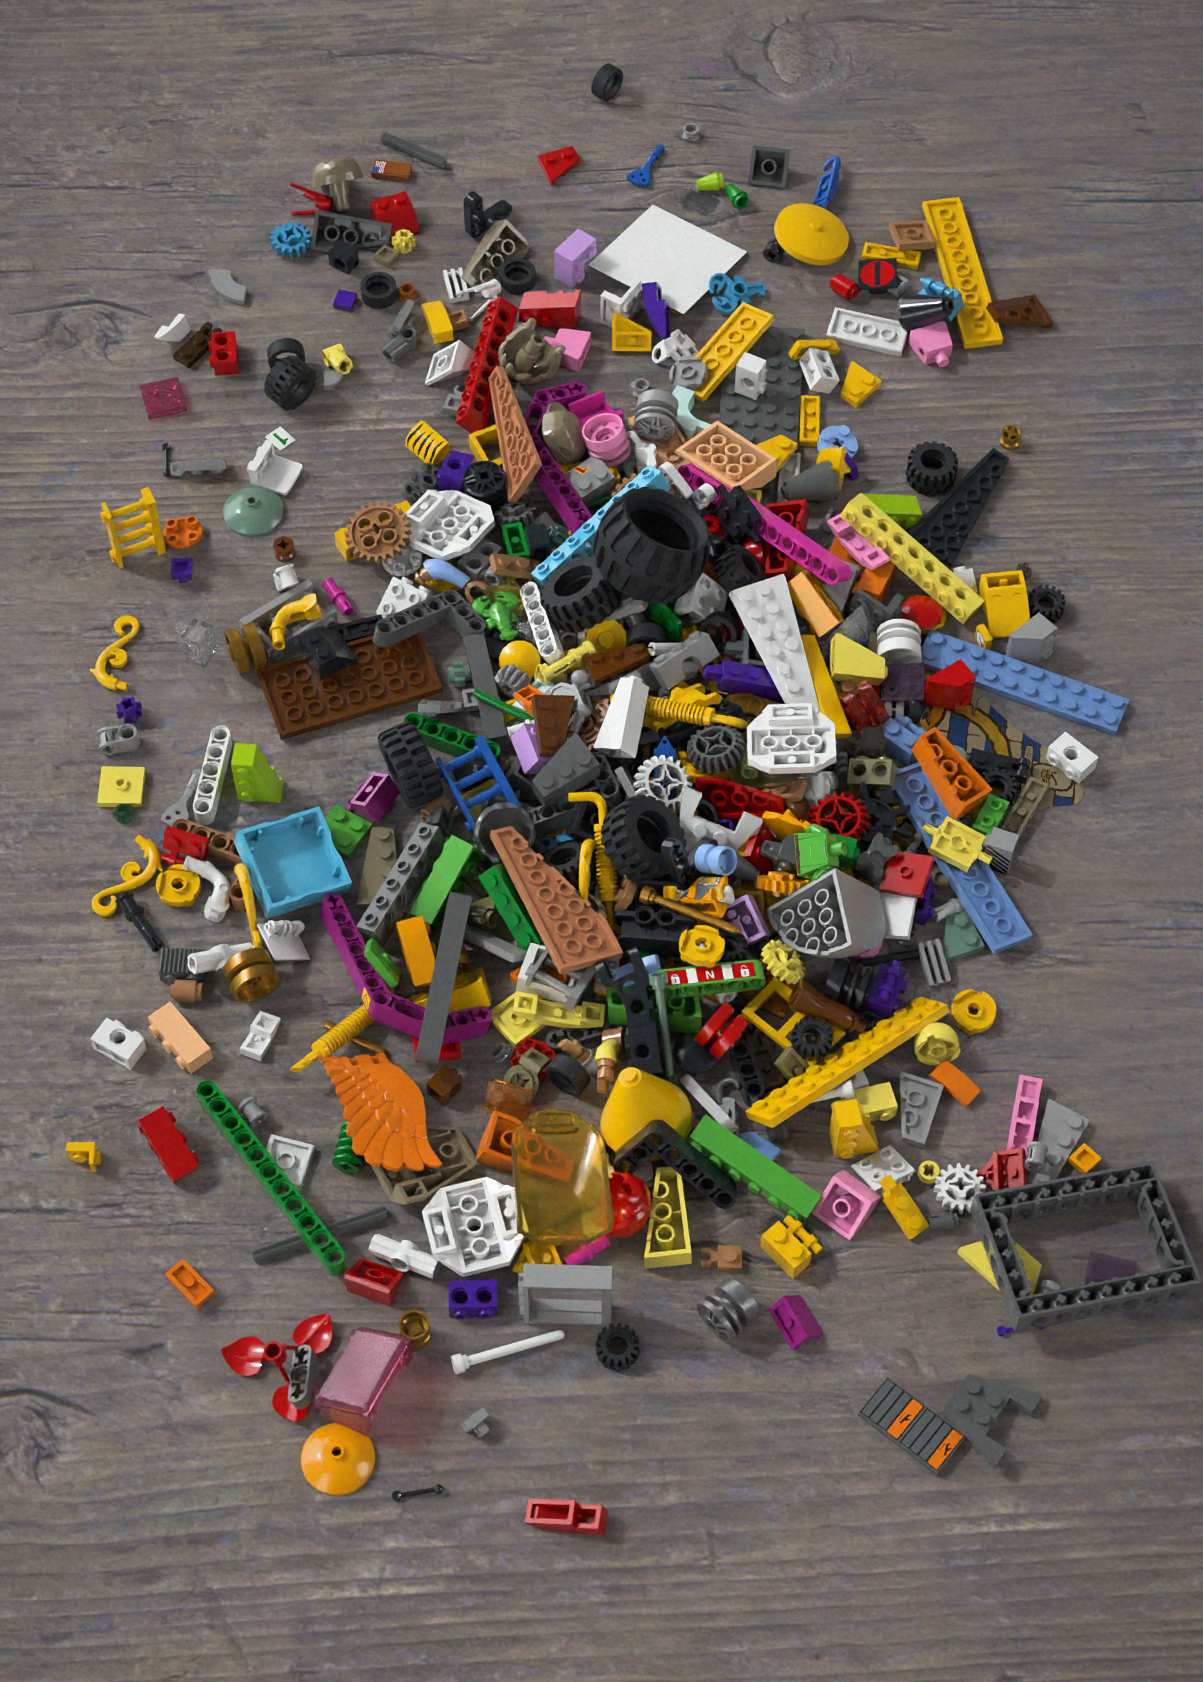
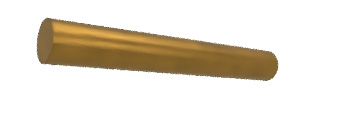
(328, 1025)

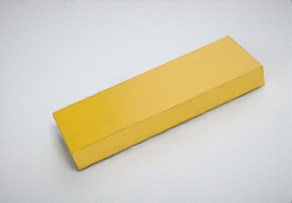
(905, 259)
(809, 420)

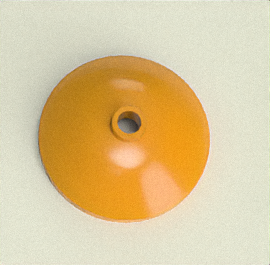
(337, 1473)

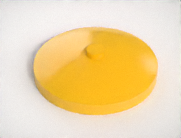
(811, 234)

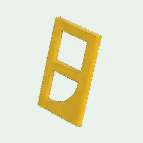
(780, 1036)

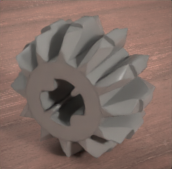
(511, 679)

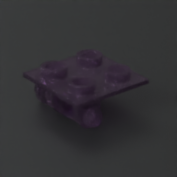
(903, 682)
(1104, 1267)

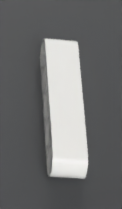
(542, 626)
(212, 783)

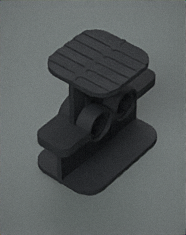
(653, 935)

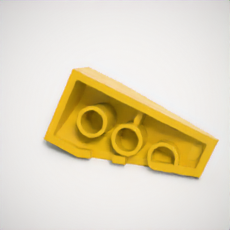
(468, 992)

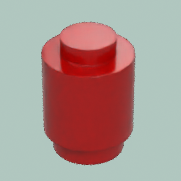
(844, 287)

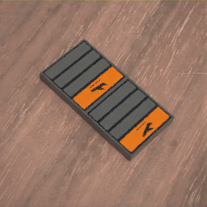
(911, 1426)

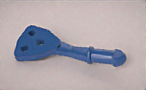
(642, 176)

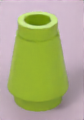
(711, 182)

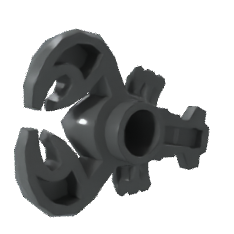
(426, 481)

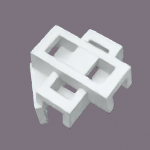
(678, 342)

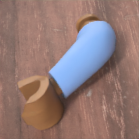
(442, 570)

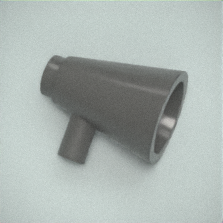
(743, 871)

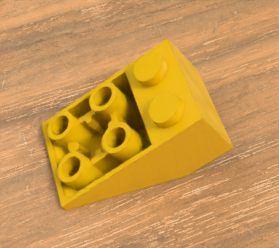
(1005, 602)

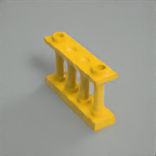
(153, 528)

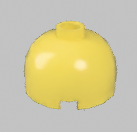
(936, 1044)

